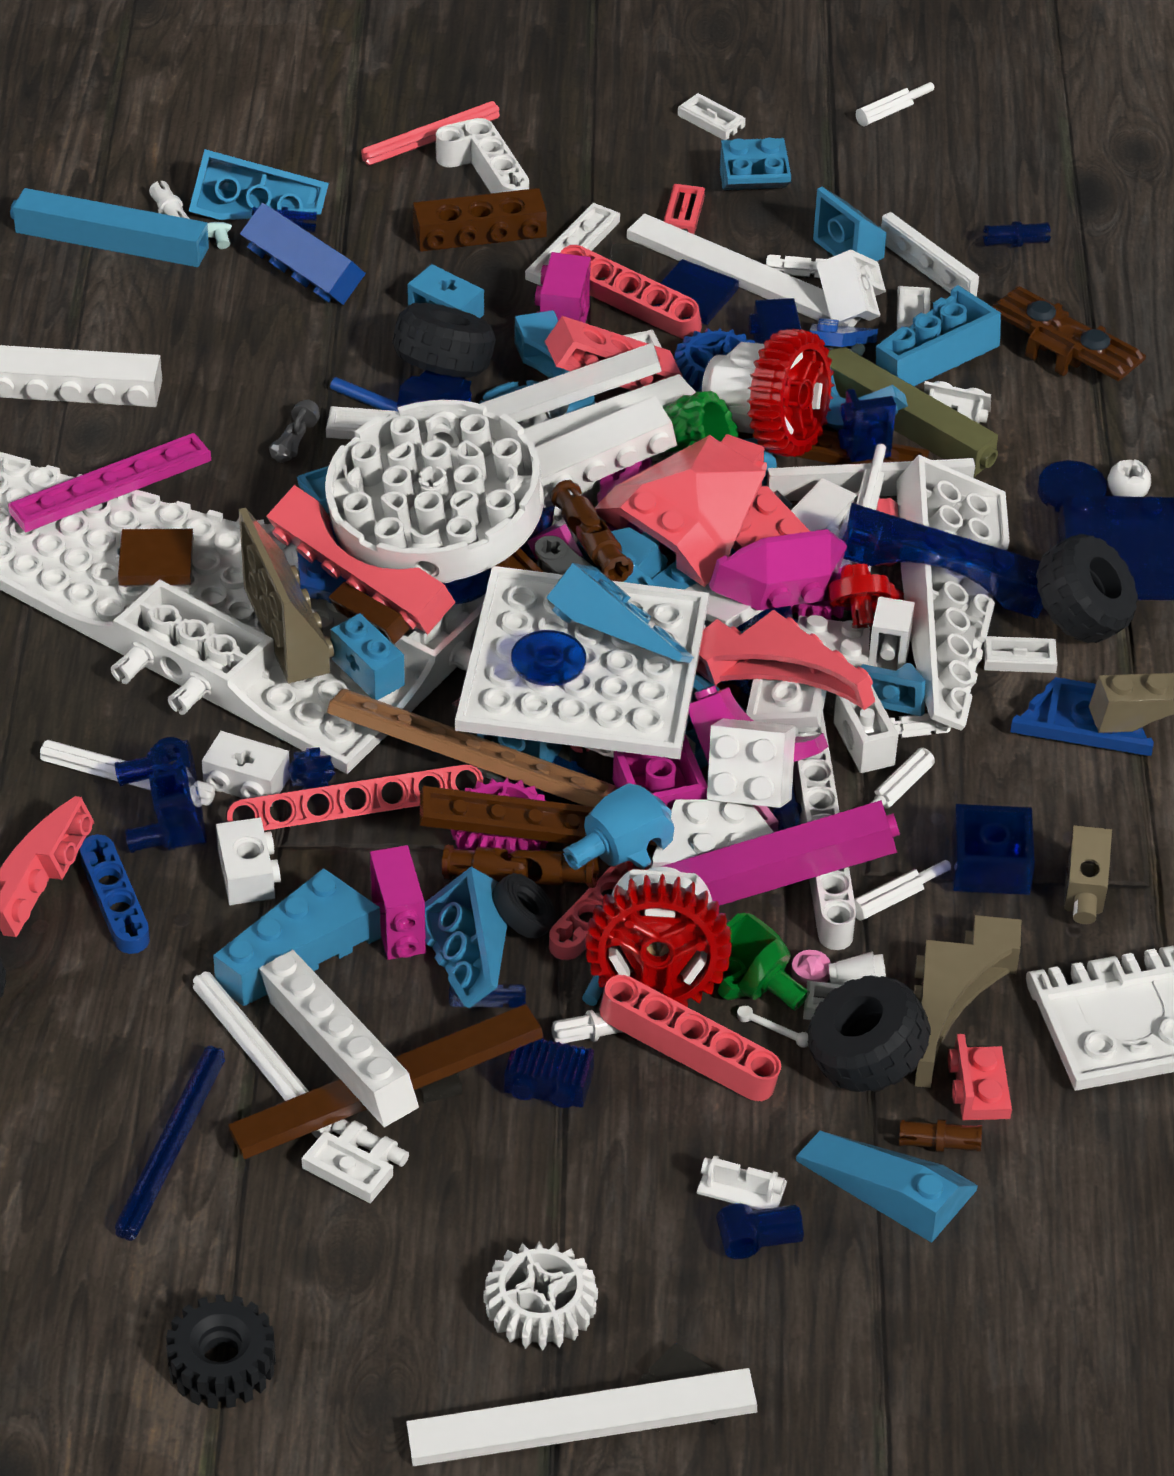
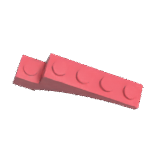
(780, 651)

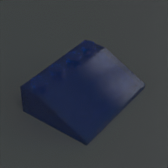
(1136, 528)

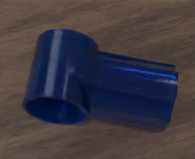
(748, 1230)

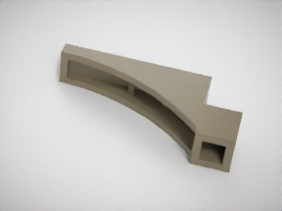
(958, 973)

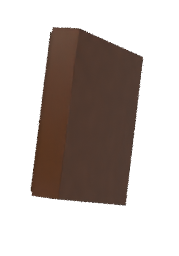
(155, 555)

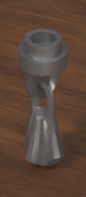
(305, 415)

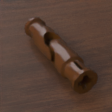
(591, 531)
(497, 865)

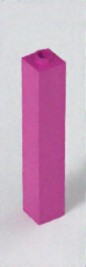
(795, 853)

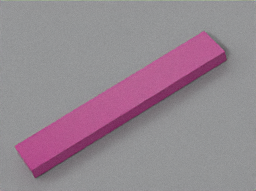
(109, 482)

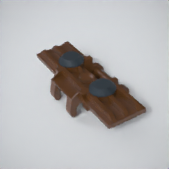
(1067, 337)

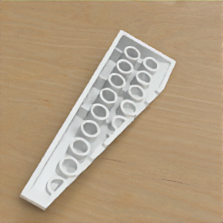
(949, 608)

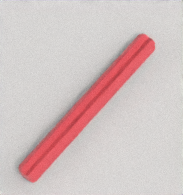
(423, 135)

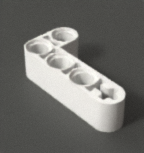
(481, 144)

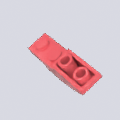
(41, 855)

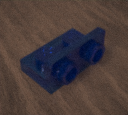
(866, 425)

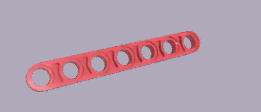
(336, 795)

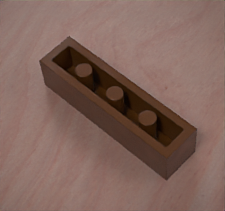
(351, 602)

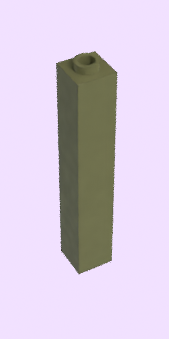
(925, 418)

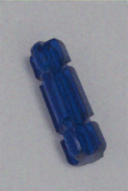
(514, 996)

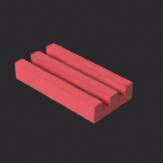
(681, 222)

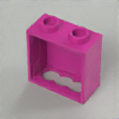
(399, 902)

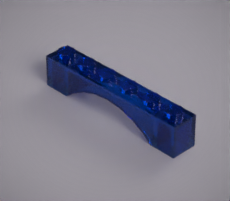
(884, 538)

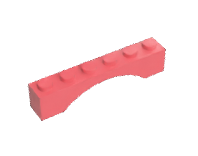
(409, 591)

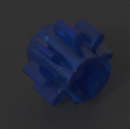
(311, 769)

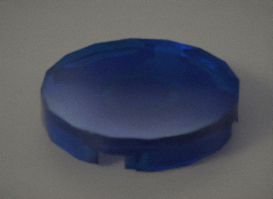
(1071, 479)

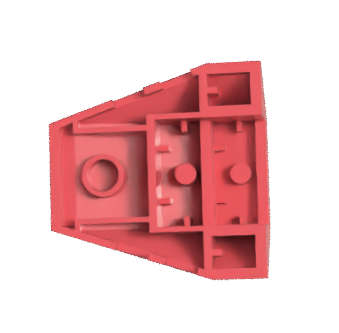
(689, 503)

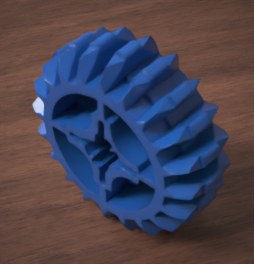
(696, 352)

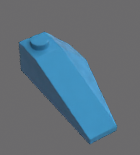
(232, 186)
(467, 934)

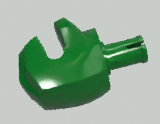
(759, 964)

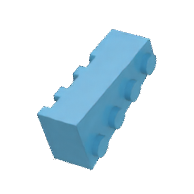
(941, 339)
(314, 921)

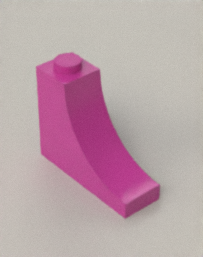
(714, 705)

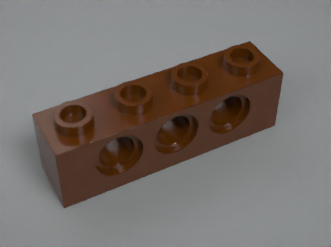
(479, 219)

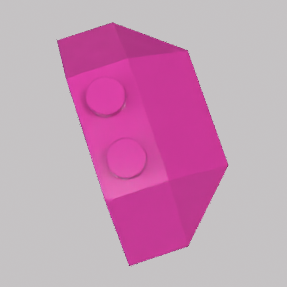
(780, 570)

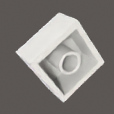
(751, 762)

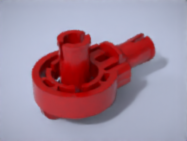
(861, 592)

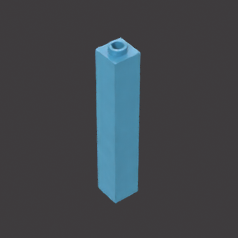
(110, 227)

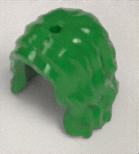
(698, 417)

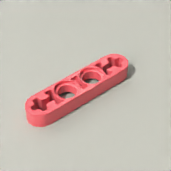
(570, 921)

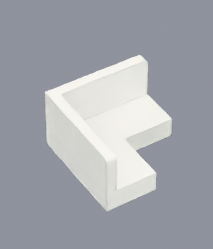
(851, 285)

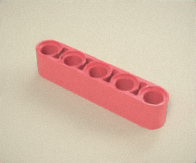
(645, 295)
(701, 1053)

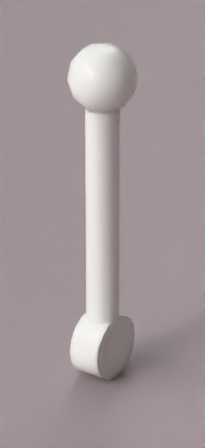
(746, 1014)

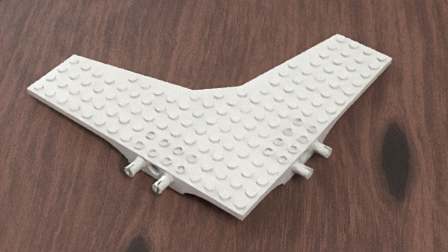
(206, 630)

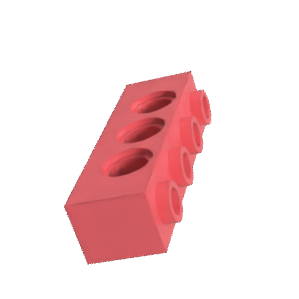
(581, 344)

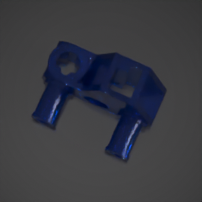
(173, 796)

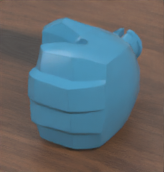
(622, 828)

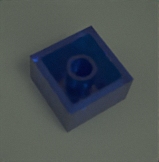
(992, 849)

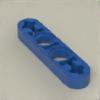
(114, 893)

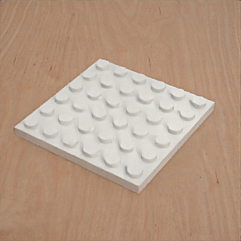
(619, 702)

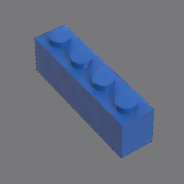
(303, 254)

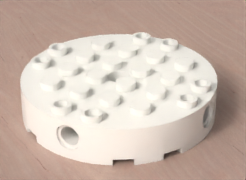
(436, 489)

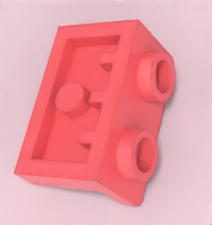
(980, 1081)

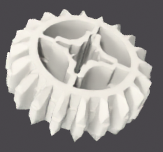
(543, 1284)

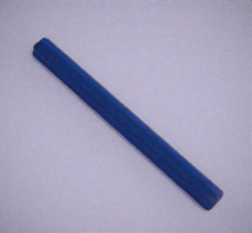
(169, 1143)

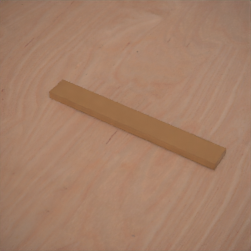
(469, 748)

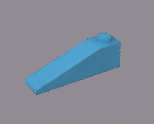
(599, 603)
(903, 1187)

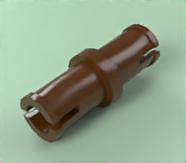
(940, 1135)

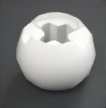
(1129, 479)

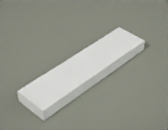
(585, 231)
(927, 256)

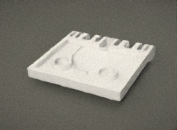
(1112, 1019)

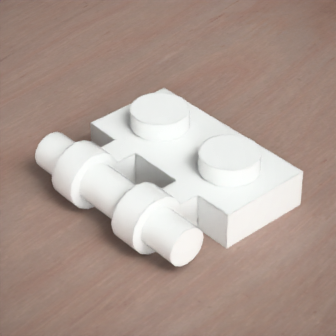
(351, 1167)

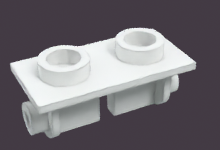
(970, 402)
(736, 1185)

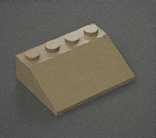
(282, 604)

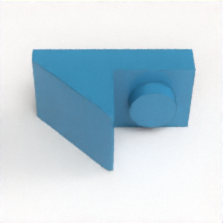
(899, 689)

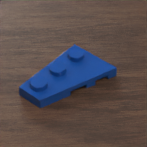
(842, 335)

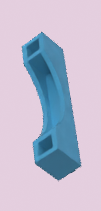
(530, 339)

